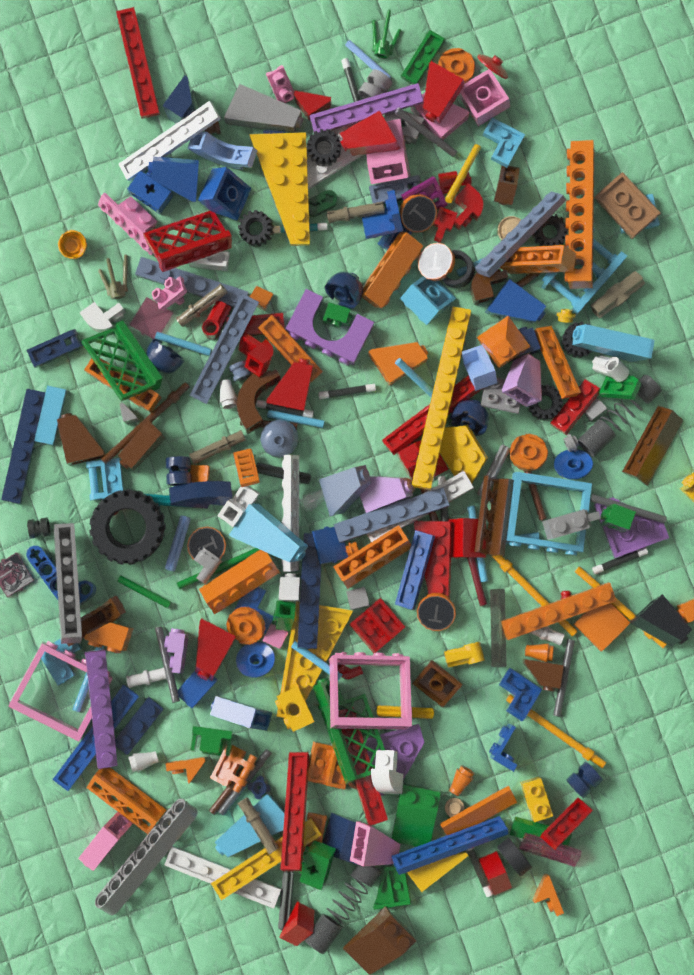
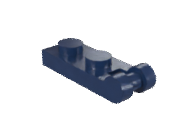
(54, 348)

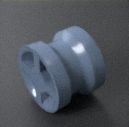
(239, 371)

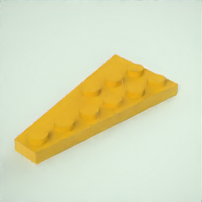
(285, 169)
(300, 670)

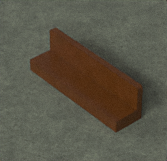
(653, 445)

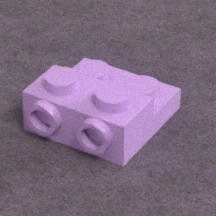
(177, 643)

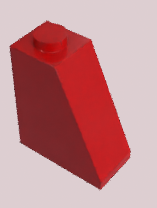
(440, 92)
(369, 136)
(294, 386)
(212, 649)

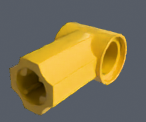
(468, 654)

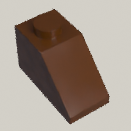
(507, 185)
(545, 674)

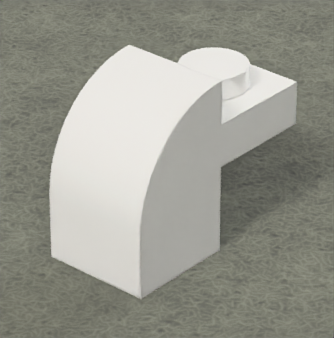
(102, 321)
(235, 507)
(384, 775)

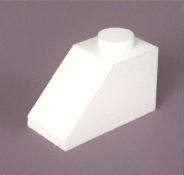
(289, 588)

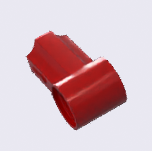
(216, 318)

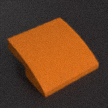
(602, 625)
(324, 766)

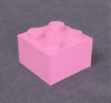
(484, 97)

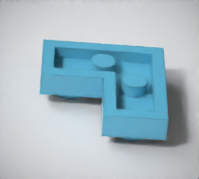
(507, 139)
(58, 668)

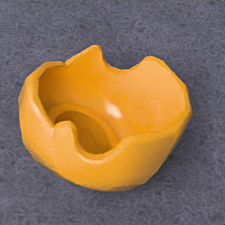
(72, 244)

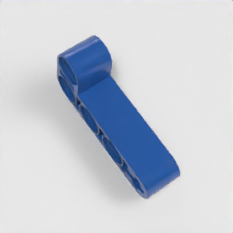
(50, 580)

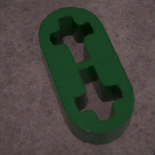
(318, 199)

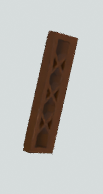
(497, 516)

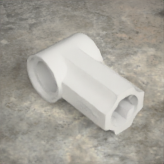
(610, 367)

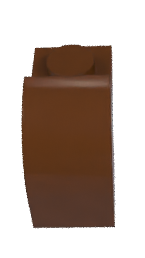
(481, 286)

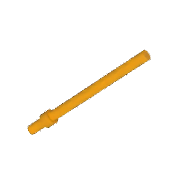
(507, 566)
(617, 604)
(587, 753)

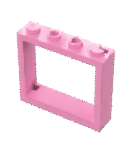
(380, 659)
(39, 715)

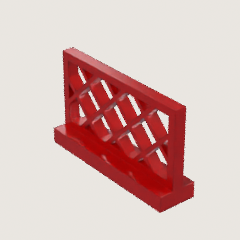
(193, 249)

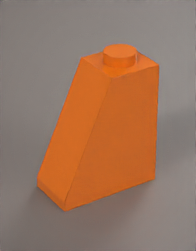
(385, 359)

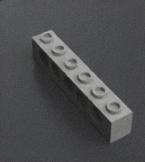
(67, 583)

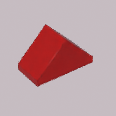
(311, 103)
(495, 873)
(298, 925)

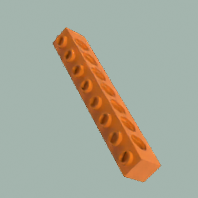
(580, 152)

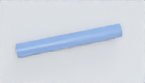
(364, 57)

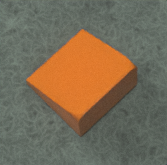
(262, 296)
(200, 473)

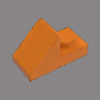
(191, 765)
(546, 890)

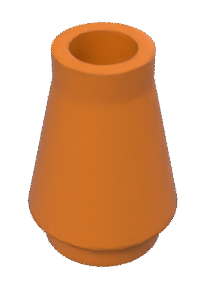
(540, 651)
(461, 780)

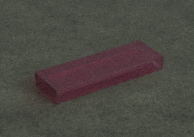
(538, 846)

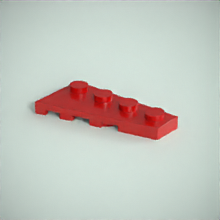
(439, 563)

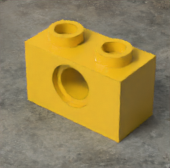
(303, 718)
(536, 799)

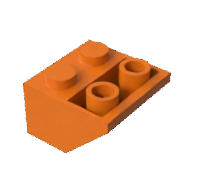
(112, 635)

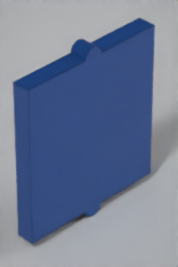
(328, 545)

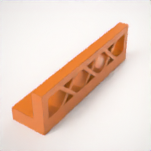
(127, 796)

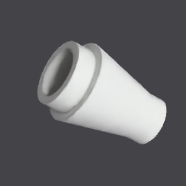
(228, 397)
(140, 761)

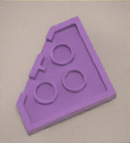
(641, 534)
(405, 742)

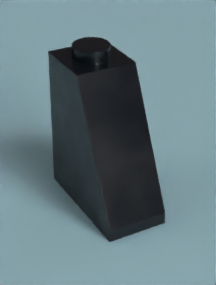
(662, 622)

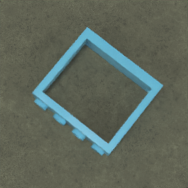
(535, 544)

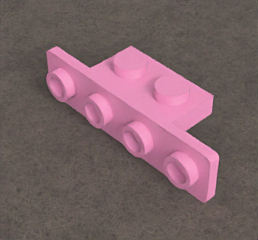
(130, 218)

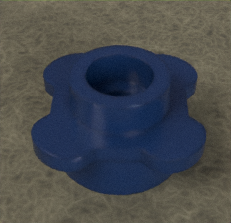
(259, 792)

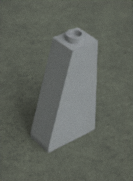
(261, 112)

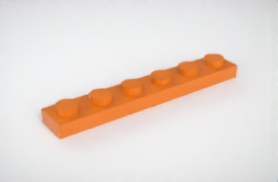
(558, 611)

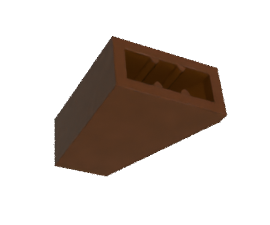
(77, 441)
(141, 446)

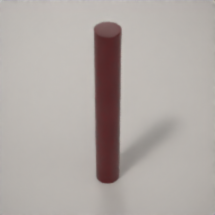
(477, 581)

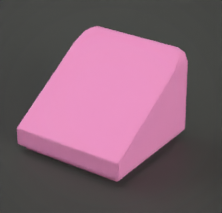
(275, 637)

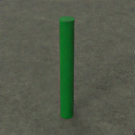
(143, 591)

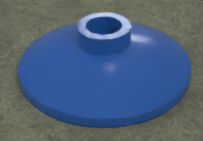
(573, 464)
(255, 652)

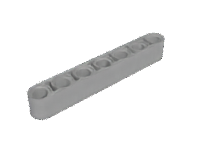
(146, 857)

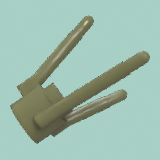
(115, 289)

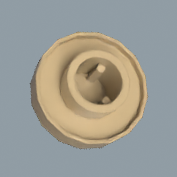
(507, 226)

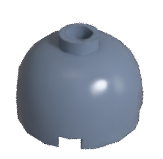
(279, 438)

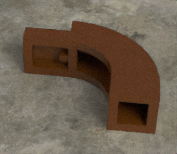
(248, 396)
(104, 614)

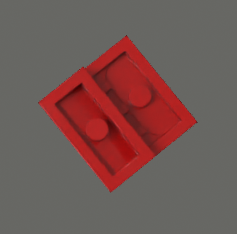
(377, 625)

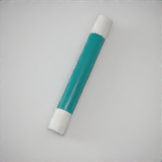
(312, 227)

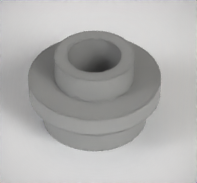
(571, 443)

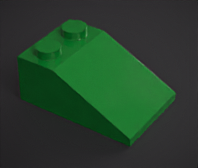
(415, 815)

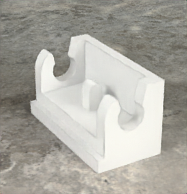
(214, 262)

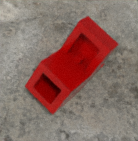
(472, 204)
(257, 353)

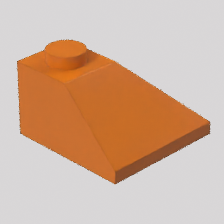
(503, 342)

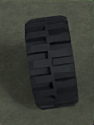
(109, 545)

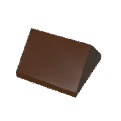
(437, 683)

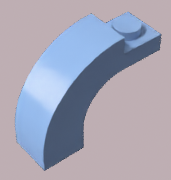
(221, 152)

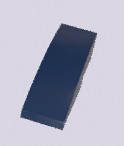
(201, 494)

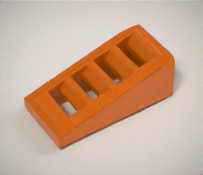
(246, 467)

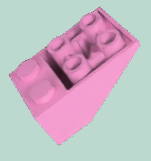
(390, 164)

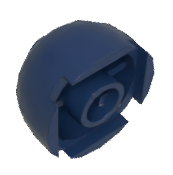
(345, 288)
(163, 357)
(471, 414)

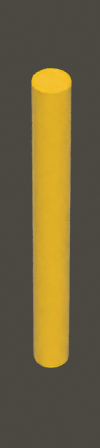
(462, 174)

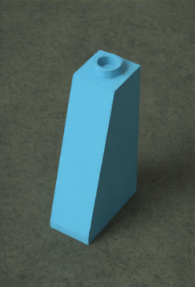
(613, 343)
(268, 534)
(242, 835)

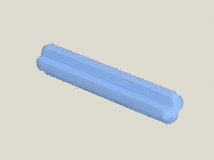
(177, 543)

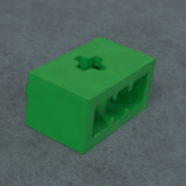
(617, 517)
(317, 864)

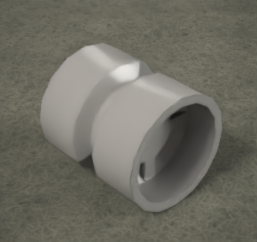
(377, 84)

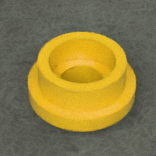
(566, 315)

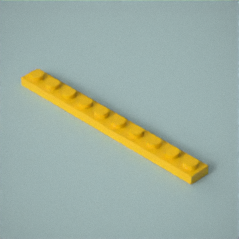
(441, 398)

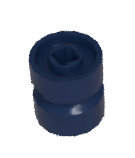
(177, 477)
(584, 779)

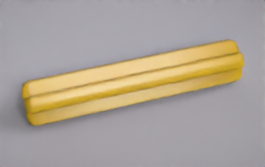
(395, 711)

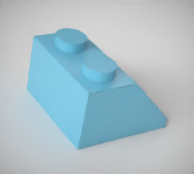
(427, 299)

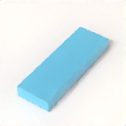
(50, 412)

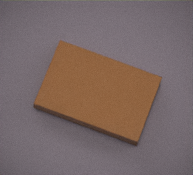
(627, 205)

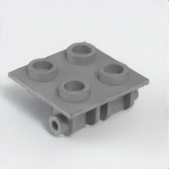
(495, 399)

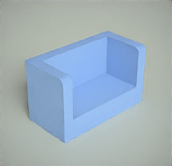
(479, 367)

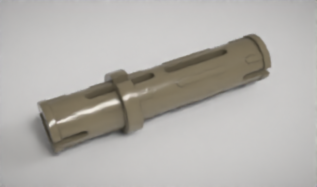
(355, 212)
(200, 306)
(217, 447)
(258, 825)

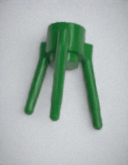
(382, 48)

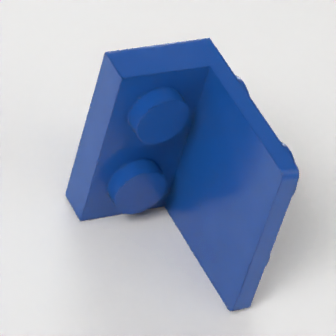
(384, 223)
(497, 748)

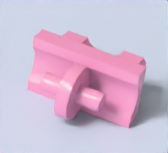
(280, 84)
(171, 294)

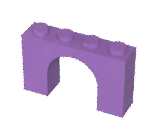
(345, 349)

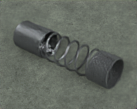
(601, 433)
(326, 928)

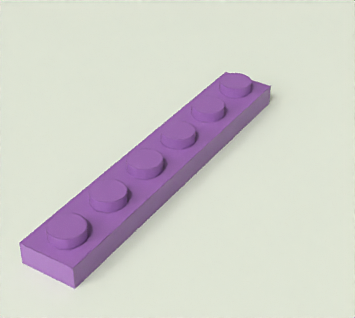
(359, 110)
(101, 708)

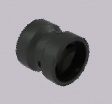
(38, 528)

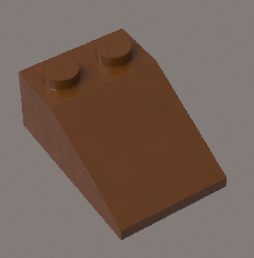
(380, 942)

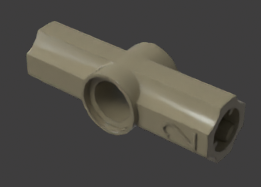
(617, 294)

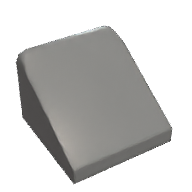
(595, 409)
(127, 415)
(357, 598)

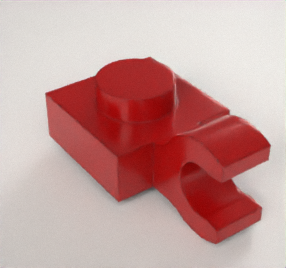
(447, 179)
(444, 221)

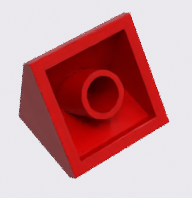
(464, 538)

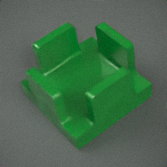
(211, 740)

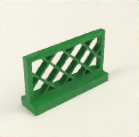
(137, 357)
(339, 745)

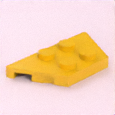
(462, 451)

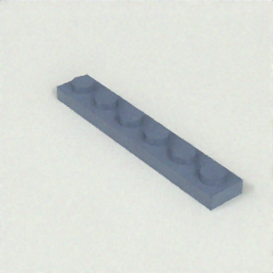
(520, 234)
(193, 283)
(224, 348)
(391, 515)

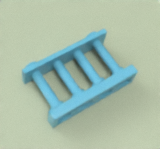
(602, 275)

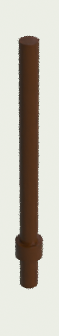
(172, 398)

